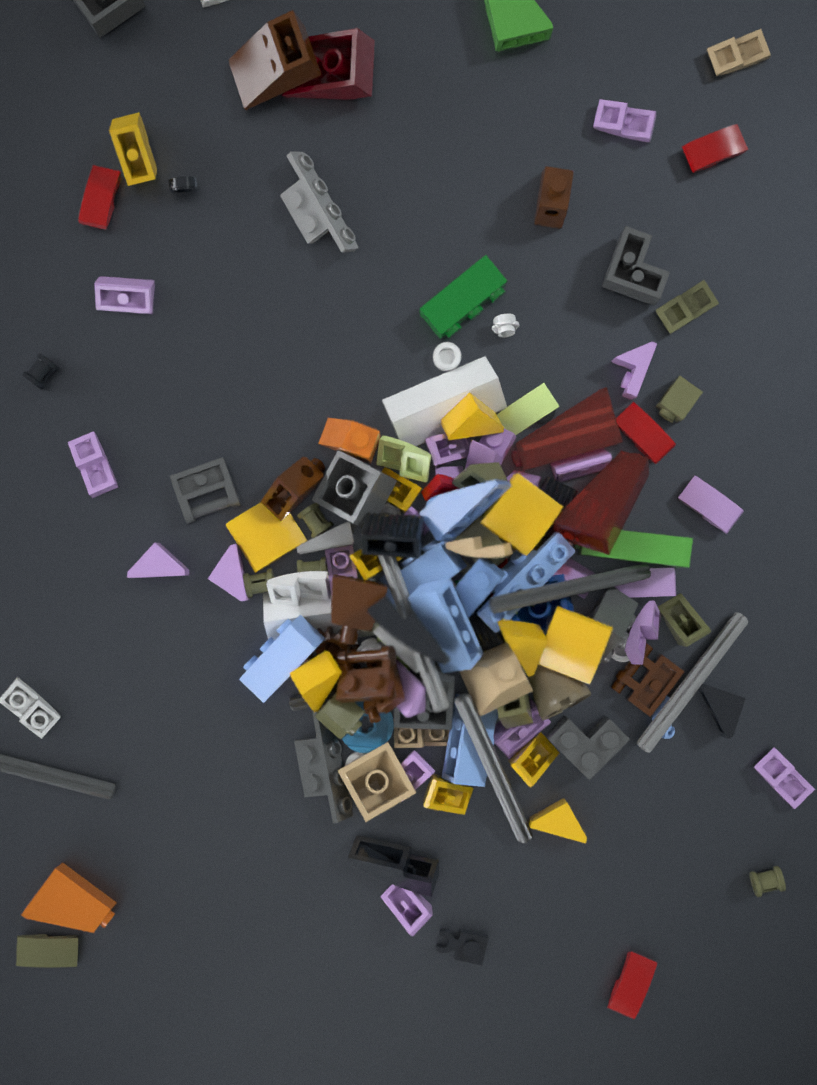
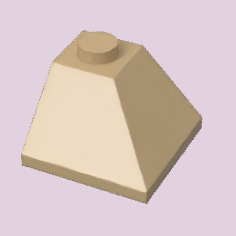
(496, 679)
(376, 781)

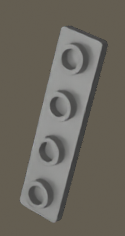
(313, 207)

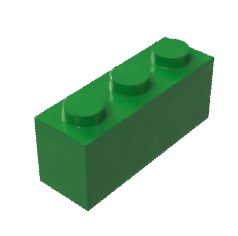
(464, 298)

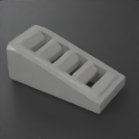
(336, 537)

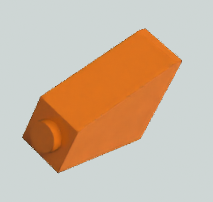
(351, 438)
(70, 902)

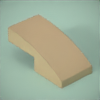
(738, 53)
(474, 548)

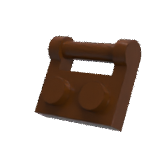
(366, 683)

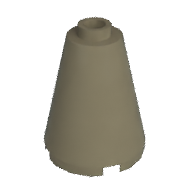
(555, 692)

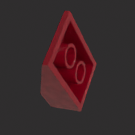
(344, 65)

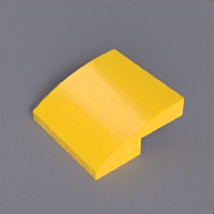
(521, 515)
(264, 536)
(574, 645)

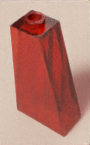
(575, 432)
(604, 505)

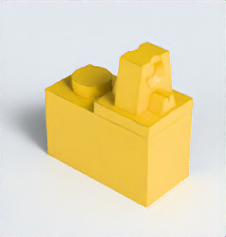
(133, 149)

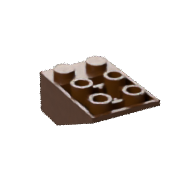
(274, 60)

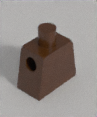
(553, 195)
(299, 481)
(350, 603)

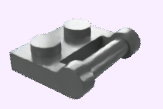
(201, 481)

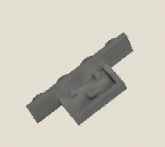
(319, 764)

